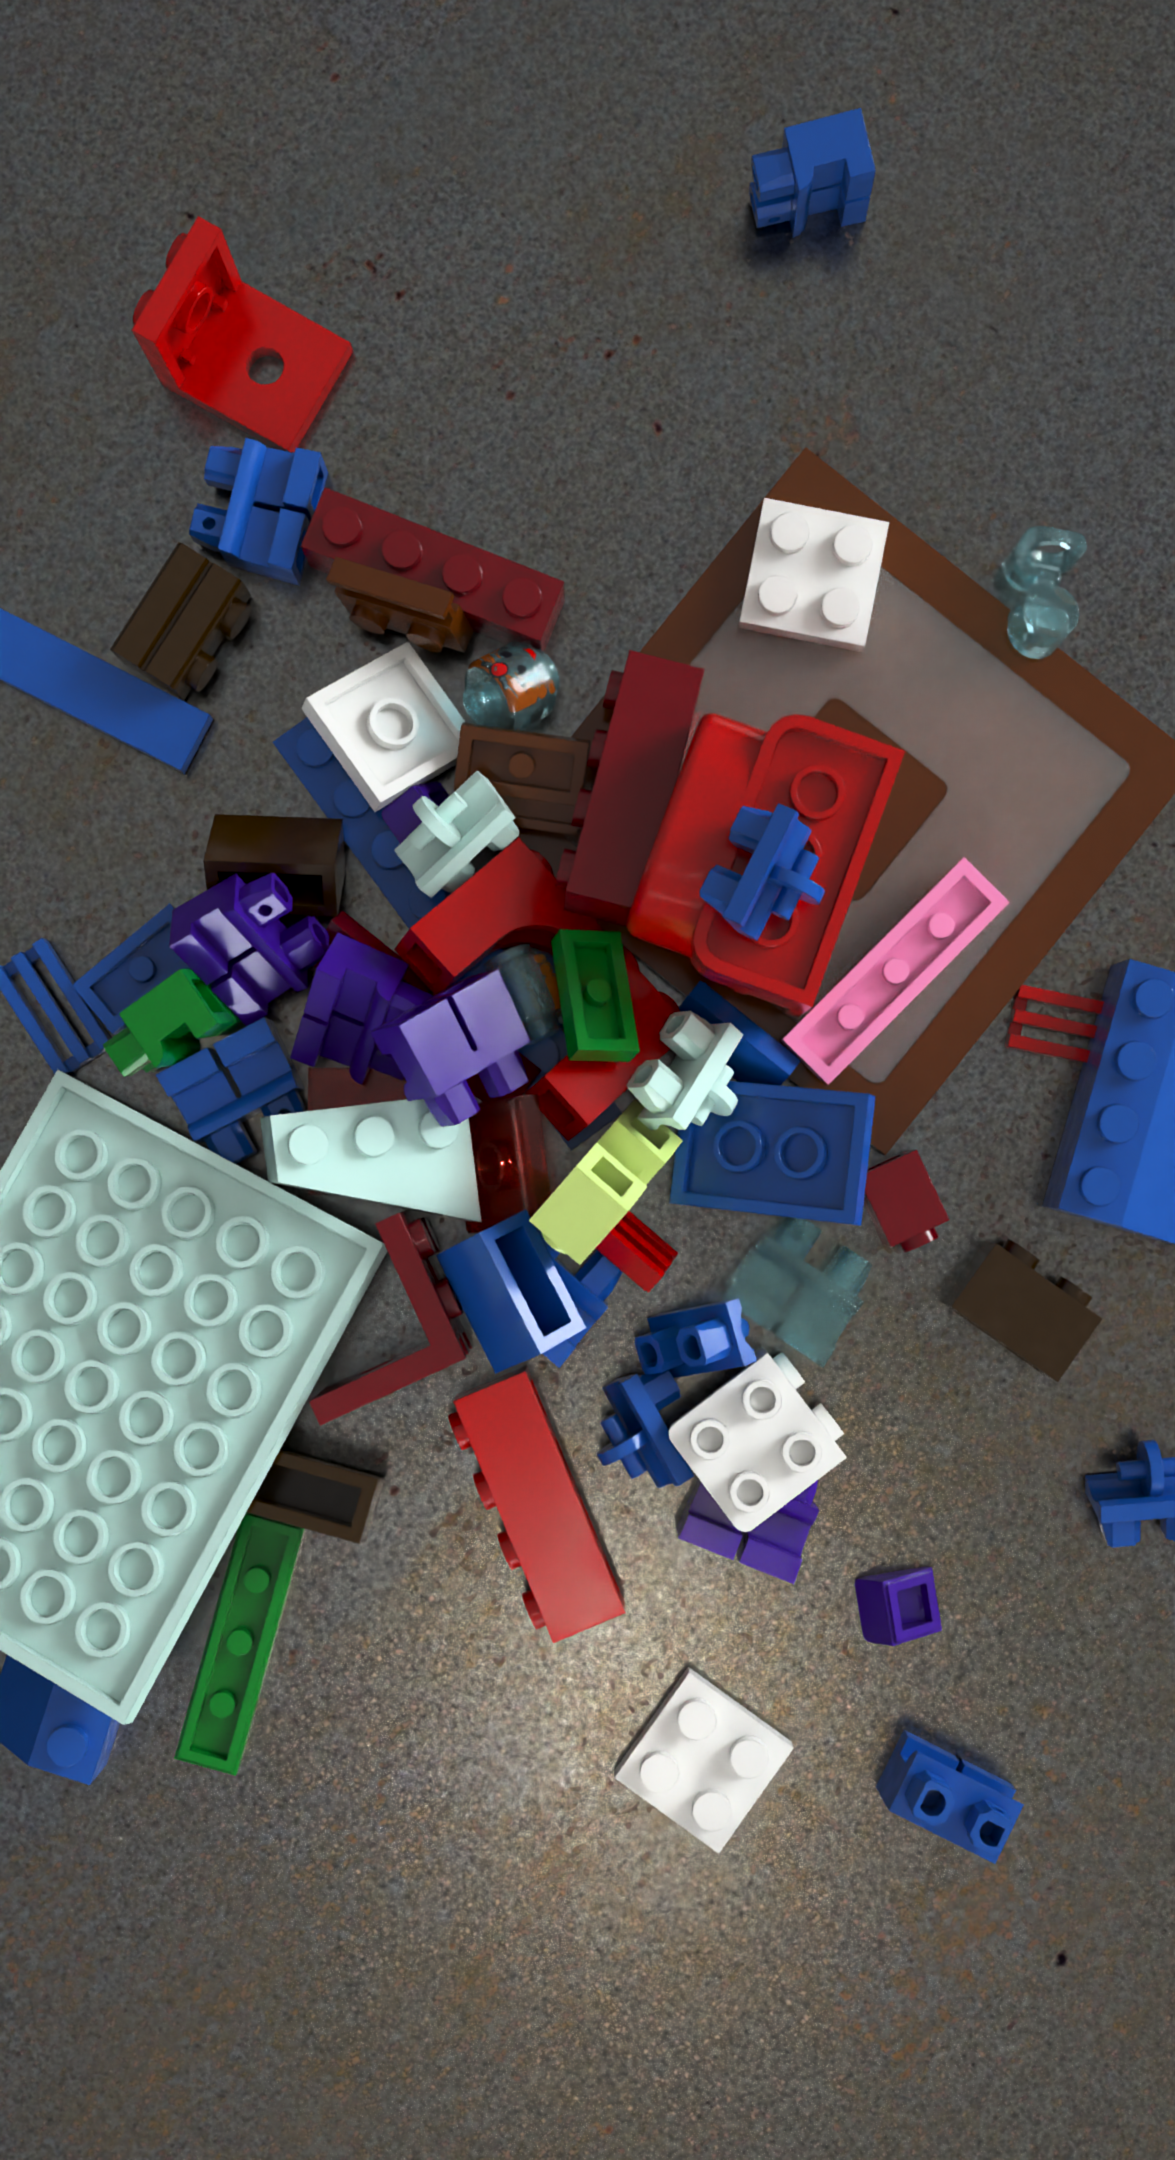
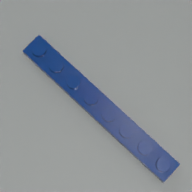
(374, 848)

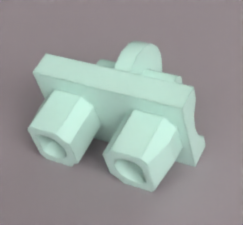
(455, 833)
(694, 1079)

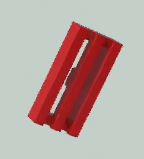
(1021, 1017)
(637, 1251)

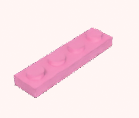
(894, 971)

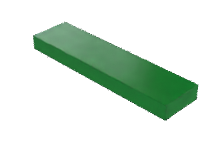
(239, 1644)

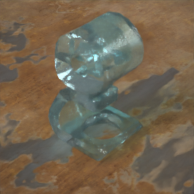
(1045, 610)

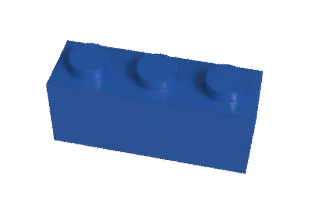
(52, 1726)

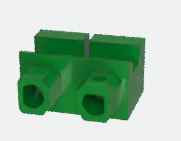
(168, 1024)

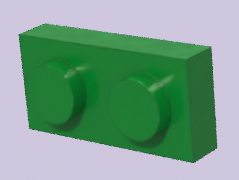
(594, 996)

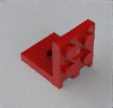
(211, 327)

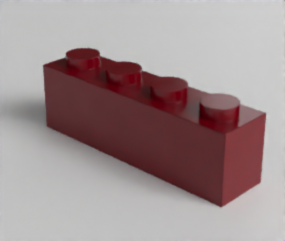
(494, 592)
(633, 784)

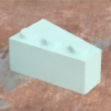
(376, 1155)

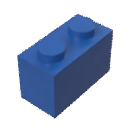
(511, 1292)

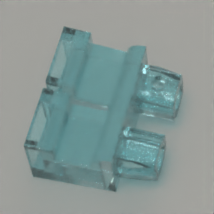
(820, 1304)

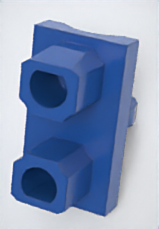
(774, 876)
(696, 1340)
(638, 1430)
(1135, 1493)

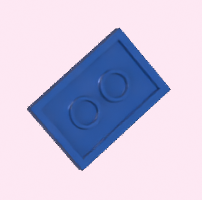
(779, 1154)

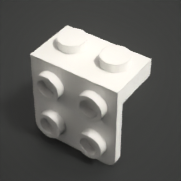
(757, 1441)

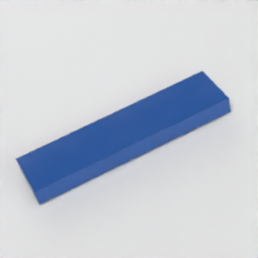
(99, 694)

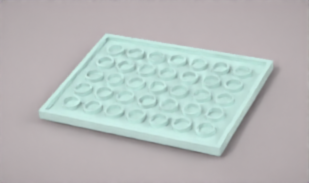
(147, 1377)

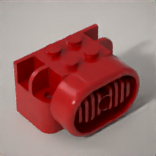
(809, 765)

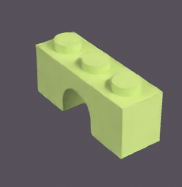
(604, 1185)

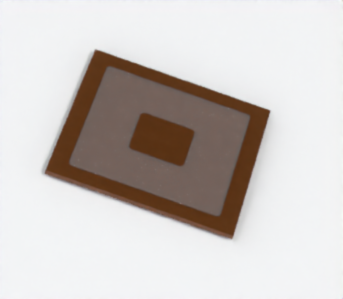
(1002, 764)

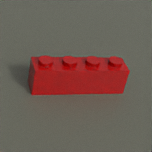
(538, 1504)

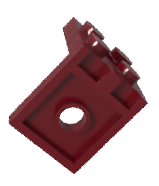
(437, 1308)

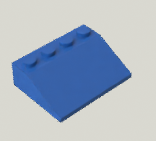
(1121, 1124)

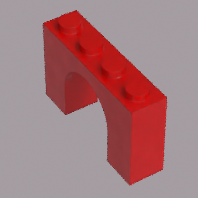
(514, 905)

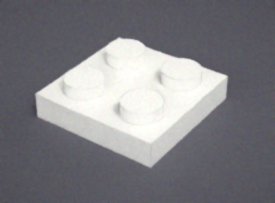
(813, 574)
(388, 725)
(703, 1760)

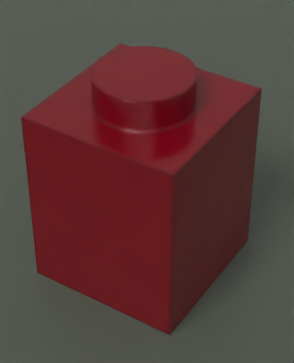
(903, 1202)

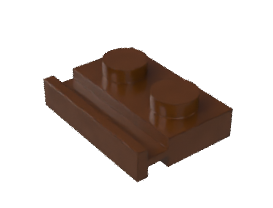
(400, 604)
(530, 771)

